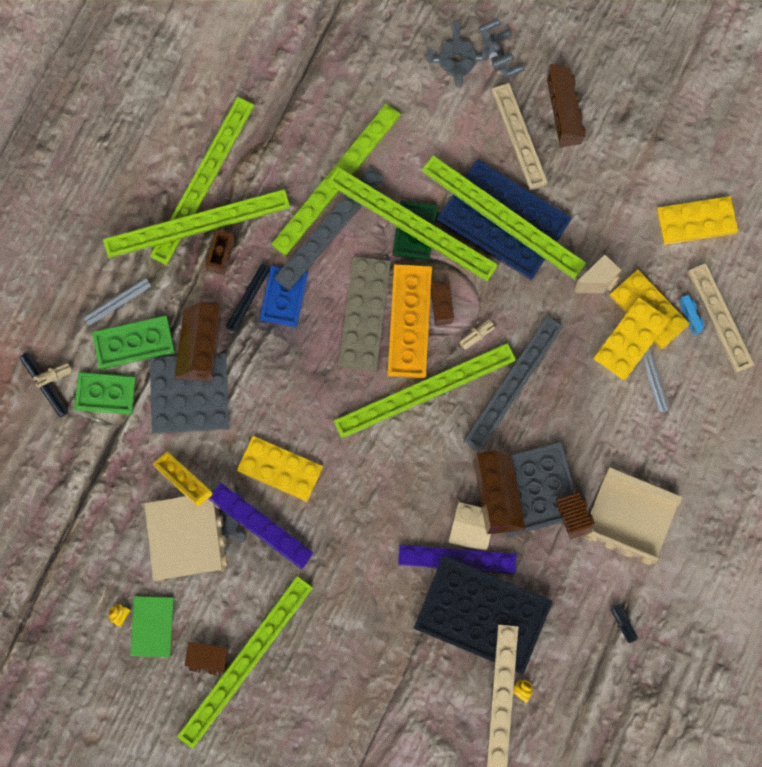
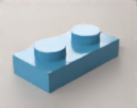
(689, 309)

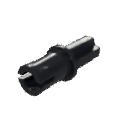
(624, 623)

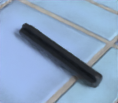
(248, 297)
(47, 389)

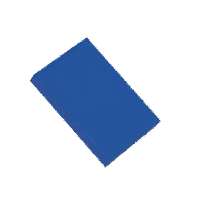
(282, 305)

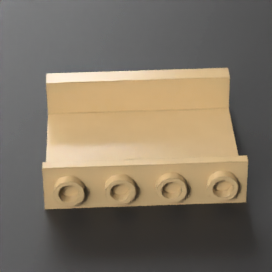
(632, 516)
(184, 538)

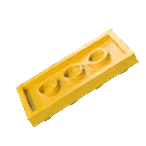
(697, 220)
(639, 287)
(631, 339)
(280, 469)

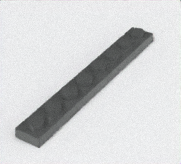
(324, 235)
(513, 384)

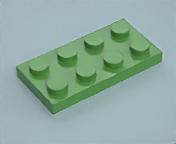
(133, 342)

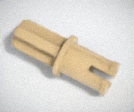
(477, 334)
(52, 374)

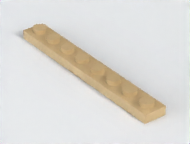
(502, 696)

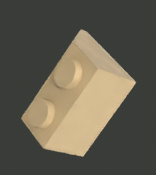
(599, 277)
(469, 528)

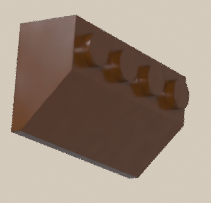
(564, 106)
(198, 342)
(498, 492)

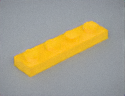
(182, 479)

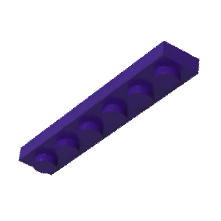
(260, 526)
(481, 560)

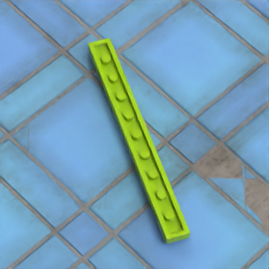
(207, 172)
(325, 193)
(504, 217)
(196, 224)
(412, 224)
(424, 391)
(245, 662)

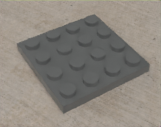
(188, 404)
(541, 480)

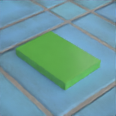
(105, 393)
(152, 626)

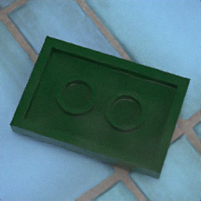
(407, 245)

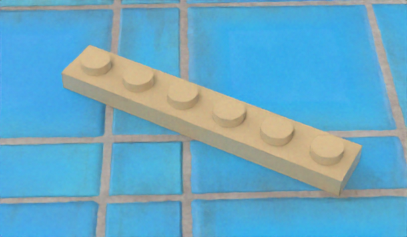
(519, 136)
(720, 318)

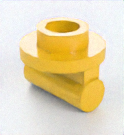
(118, 614)
(523, 690)

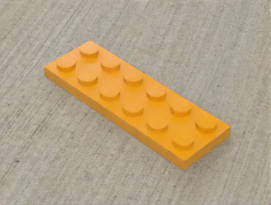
(409, 321)

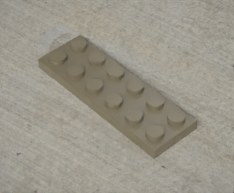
(364, 314)

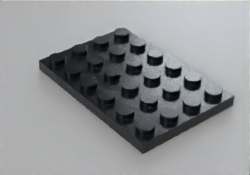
(470, 604)

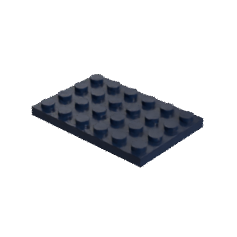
(491, 238)

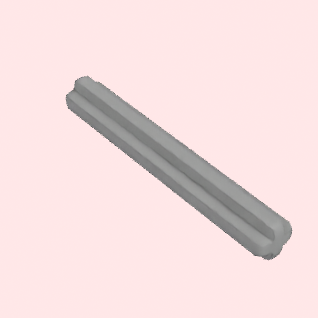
(117, 301)
(655, 382)

